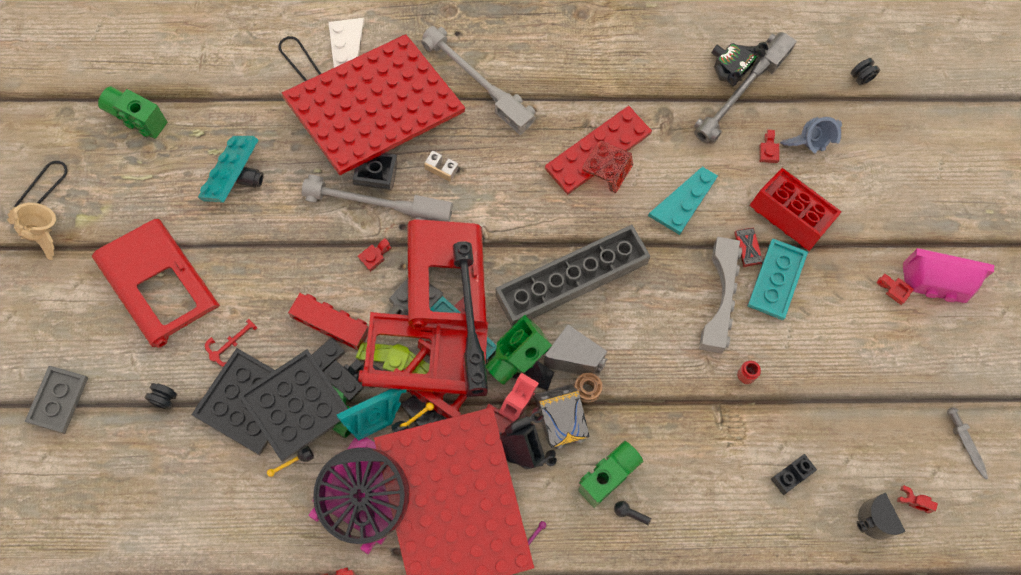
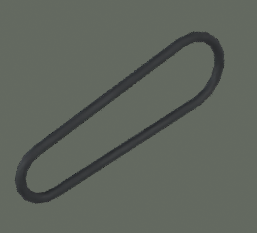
(291, 37)
(36, 179)

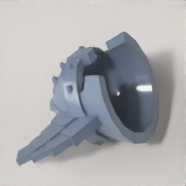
(817, 134)

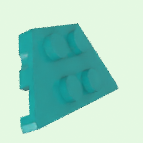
(372, 414)

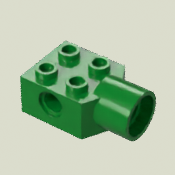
(133, 111)
(518, 350)
(613, 471)

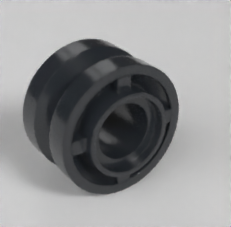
(865, 71)
(161, 396)

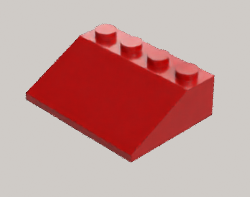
(795, 208)

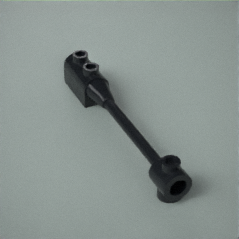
(473, 357)

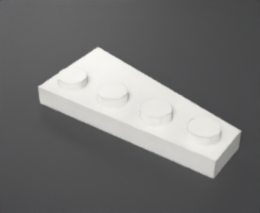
(345, 39)

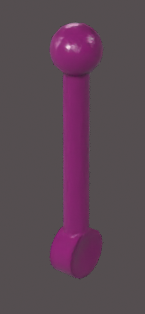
(542, 525)

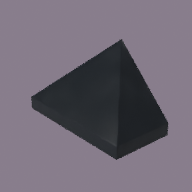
(540, 374)

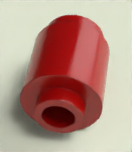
(749, 372)

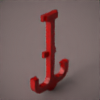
(215, 355)

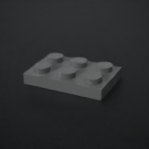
(56, 399)

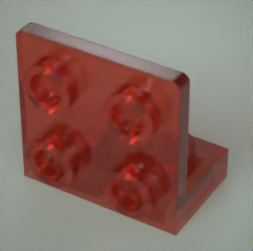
(609, 164)

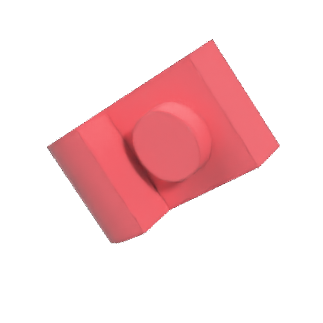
(519, 397)

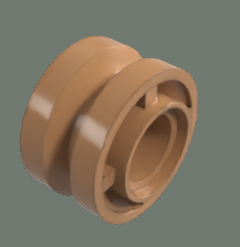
(594, 381)

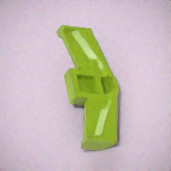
(393, 357)

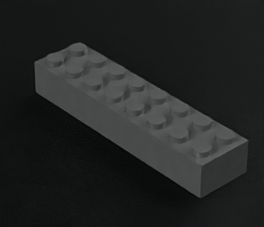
(573, 275)

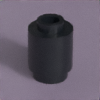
(250, 177)

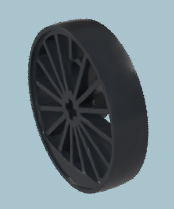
(360, 486)

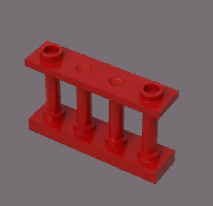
(436, 398)

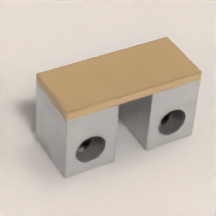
(434, 161)

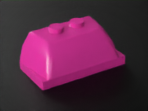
(945, 275)

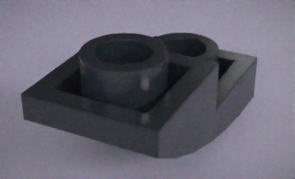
(793, 474)

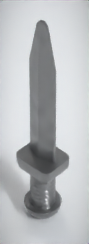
(961, 429)

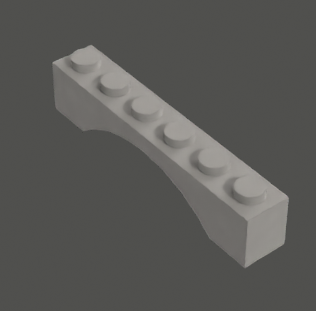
(724, 258)

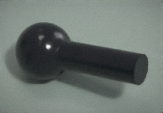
(623, 509)

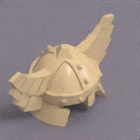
(34, 223)

